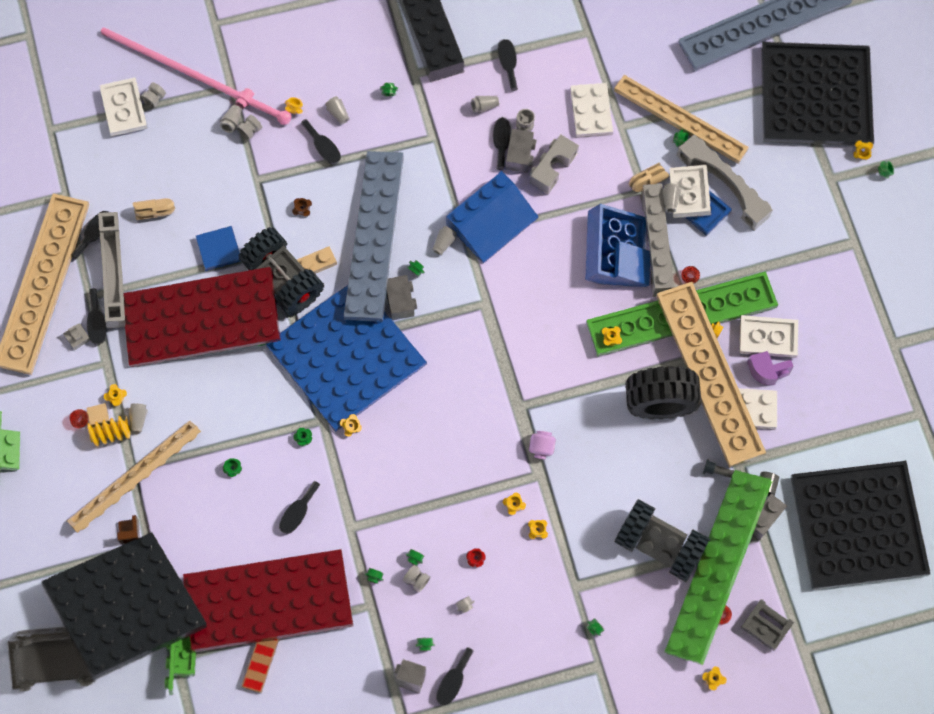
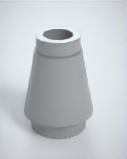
(483, 103)
(337, 110)
(230, 120)
(671, 197)
(444, 240)
(137, 416)

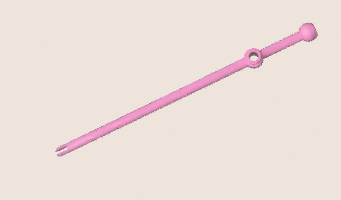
(243, 98)

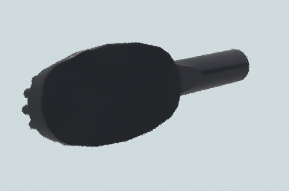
(508, 60)
(501, 140)
(323, 144)
(91, 234)
(95, 321)
(297, 510)
(453, 680)

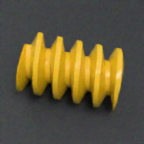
(109, 431)

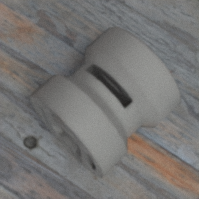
(153, 95)
(525, 116)
(249, 127)
(416, 578)

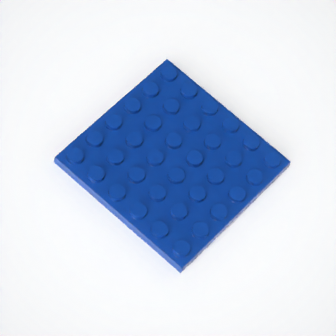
(345, 362)

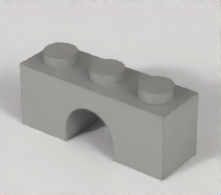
(561, 151)

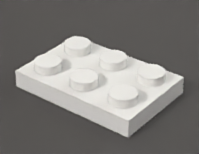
(123, 106)
(591, 110)
(694, 190)
(768, 334)
(761, 407)

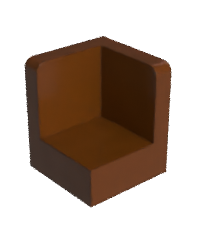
(128, 530)

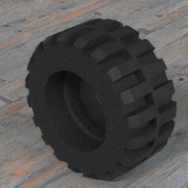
(663, 392)

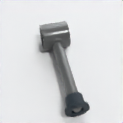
(711, 468)

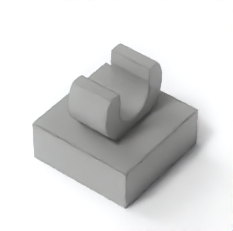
(76, 336)

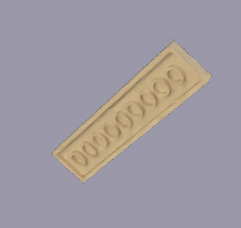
(42, 283)
(717, 385)

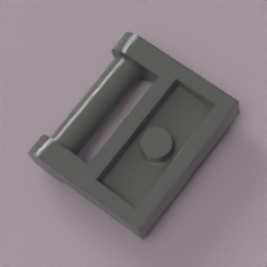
(765, 630)

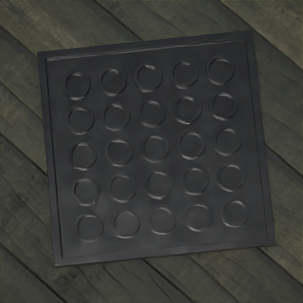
(816, 93)
(859, 525)
(123, 605)

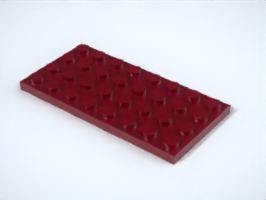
(201, 317)
(270, 600)

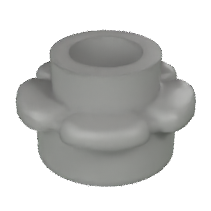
(465, 604)

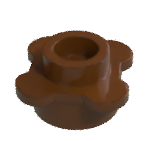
(306, 203)

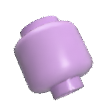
(542, 444)

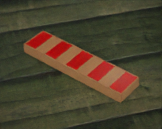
(260, 665)

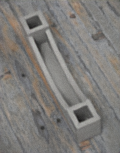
(754, 209)
(659, 249)
(112, 270)

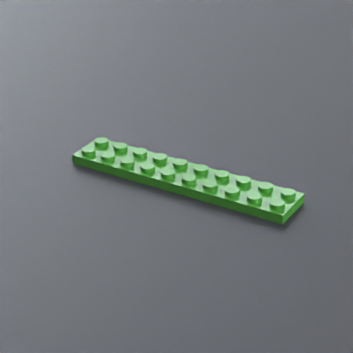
(721, 303)
(718, 567)

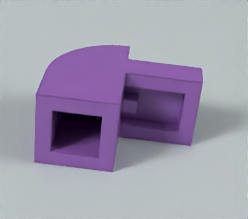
(764, 370)

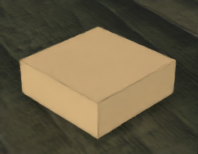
(98, 413)

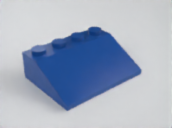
(491, 217)
(605, 229)

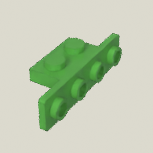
(9, 448)
(180, 662)

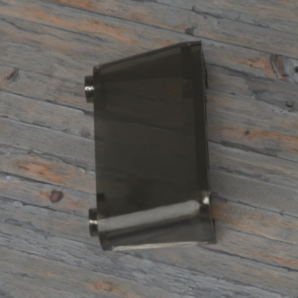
(45, 657)

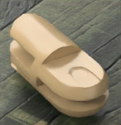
(651, 175)
(153, 208)

